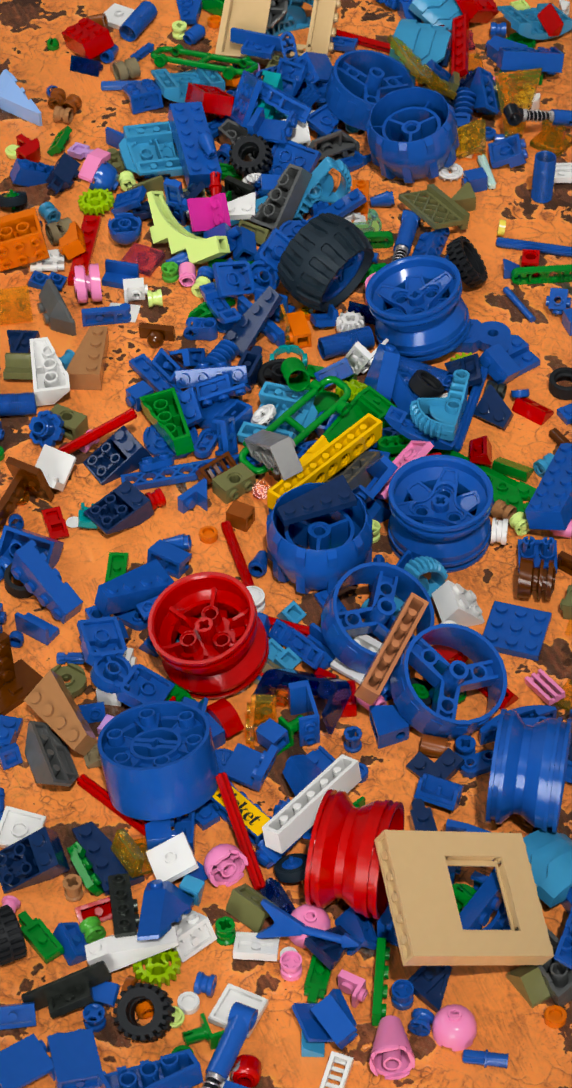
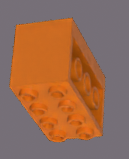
(21, 239)

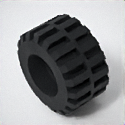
(245, 146)
(11, 937)
(126, 1012)

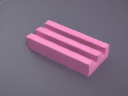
(547, 685)

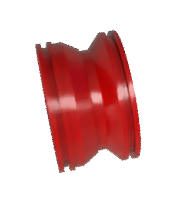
(200, 659)
(344, 854)

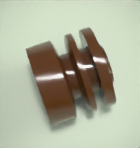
(535, 578)

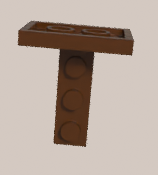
(25, 478)
(15, 678)

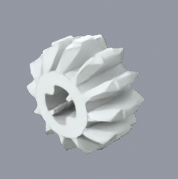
(349, 321)

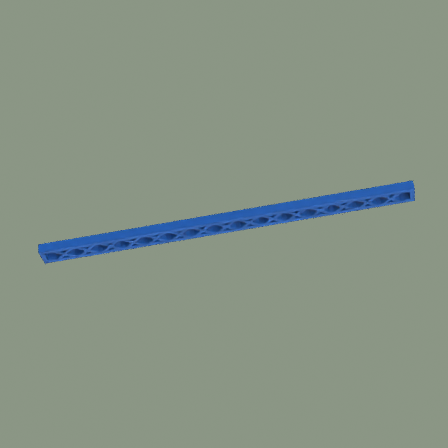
(179, 477)

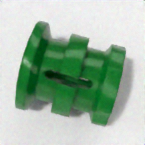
(225, 931)

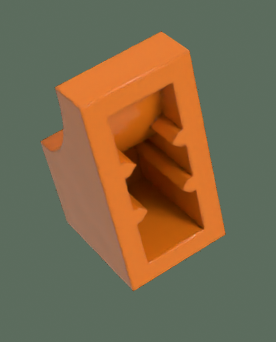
(72, 242)

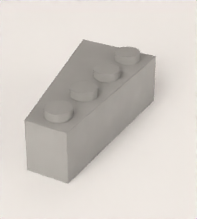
(275, 452)

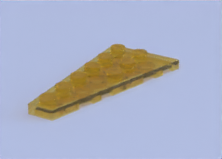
(422, 72)
(516, 88)

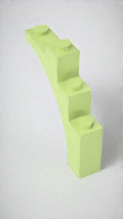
(168, 229)

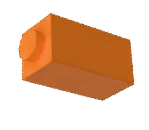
(363, 186)
(299, 330)

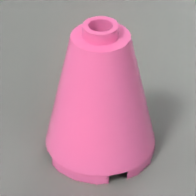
(391, 1050)

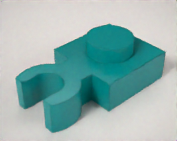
(84, 521)

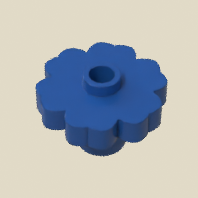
(46, 428)

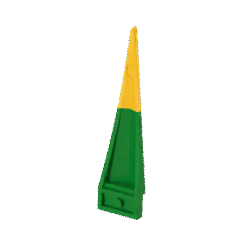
(363, 403)

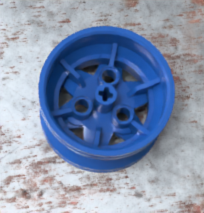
(419, 306)
(435, 511)
(528, 770)

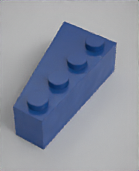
(132, 588)
(171, 1071)

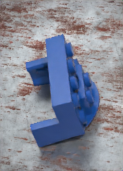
(483, 903)

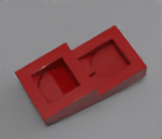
(54, 523)

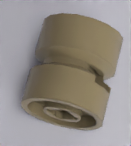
(127, 69)
(57, 230)

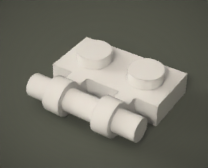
(54, 263)

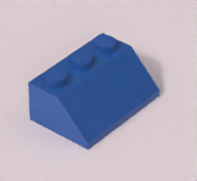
(15, 537)

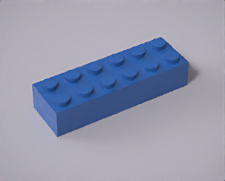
(187, 123)
(552, 501)

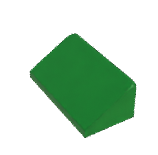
(512, 469)

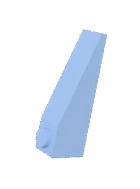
(15, 100)

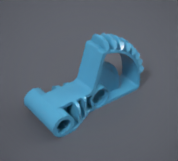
(293, 20)
(322, 185)
(445, 410)
(417, 568)

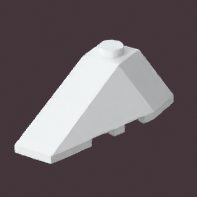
(48, 374)
(128, 950)

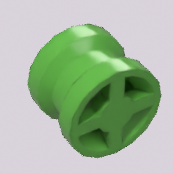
(169, 272)
(92, 929)

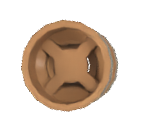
(62, 114)
(502, 510)

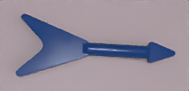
(287, 925)

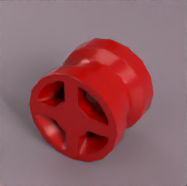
(157, 498)

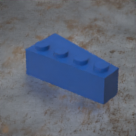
(529, 58)
(45, 582)

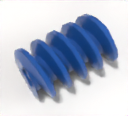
(465, 101)
(223, 351)

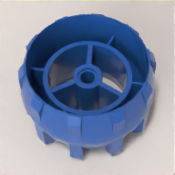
(412, 134)
(330, 544)

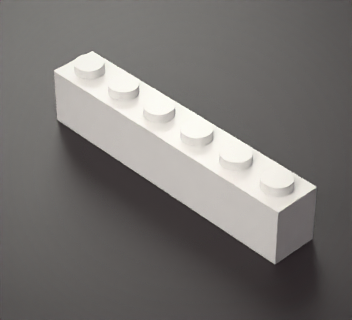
(301, 811)

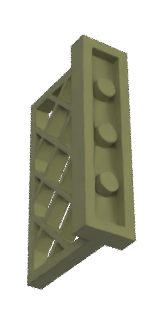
(450, 212)

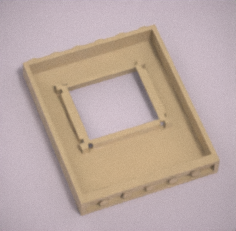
(254, 16)
(426, 908)

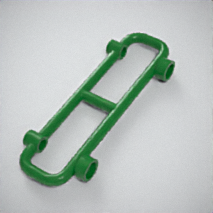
(228, 71)
(341, 406)

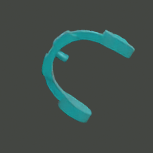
(290, 348)

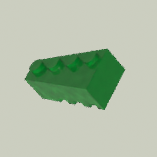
(168, 419)

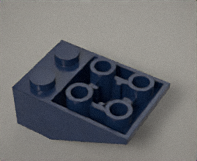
(116, 456)
(120, 509)
(32, 860)

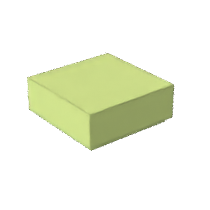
(520, 5)

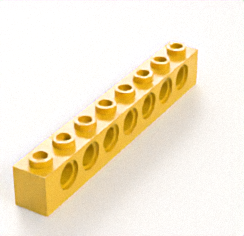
(331, 457)

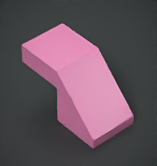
(92, 163)

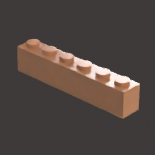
(391, 649)

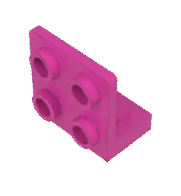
(208, 212)

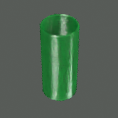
(297, 383)

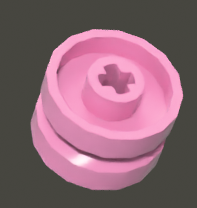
(87, 283)

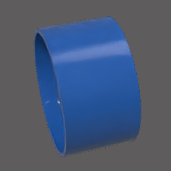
(158, 760)

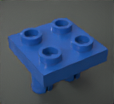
(538, 550)

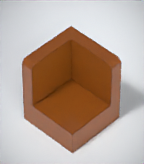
(241, 515)

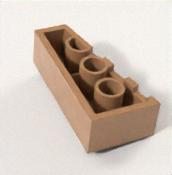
(89, 360)
(58, 709)

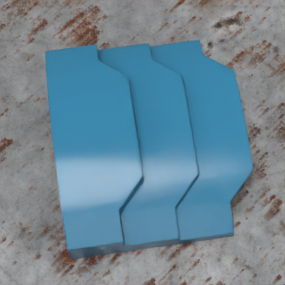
(436, 11)
(528, 24)
(423, 39)
(175, 85)
(150, 150)
(282, 398)
(551, 864)

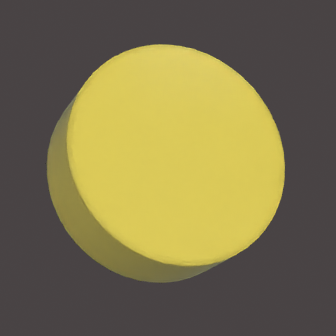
(501, 228)

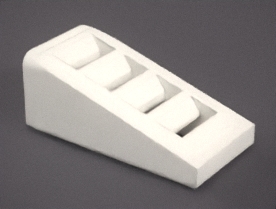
(339, 1059)

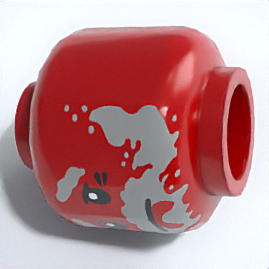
(246, 1071)

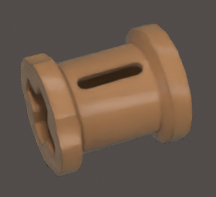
(73, 889)

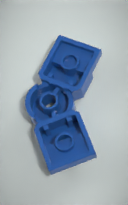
(242, 278)
(491, 333)
(111, 672)

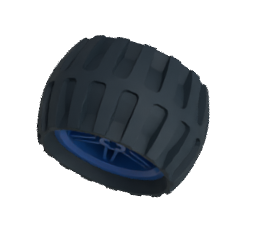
(325, 261)

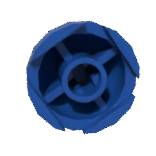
(105, 178)
(125, 228)

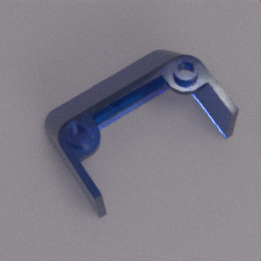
(332, 689)

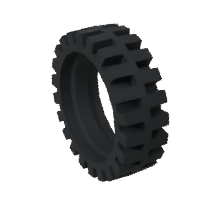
(467, 261)

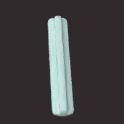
(482, 161)

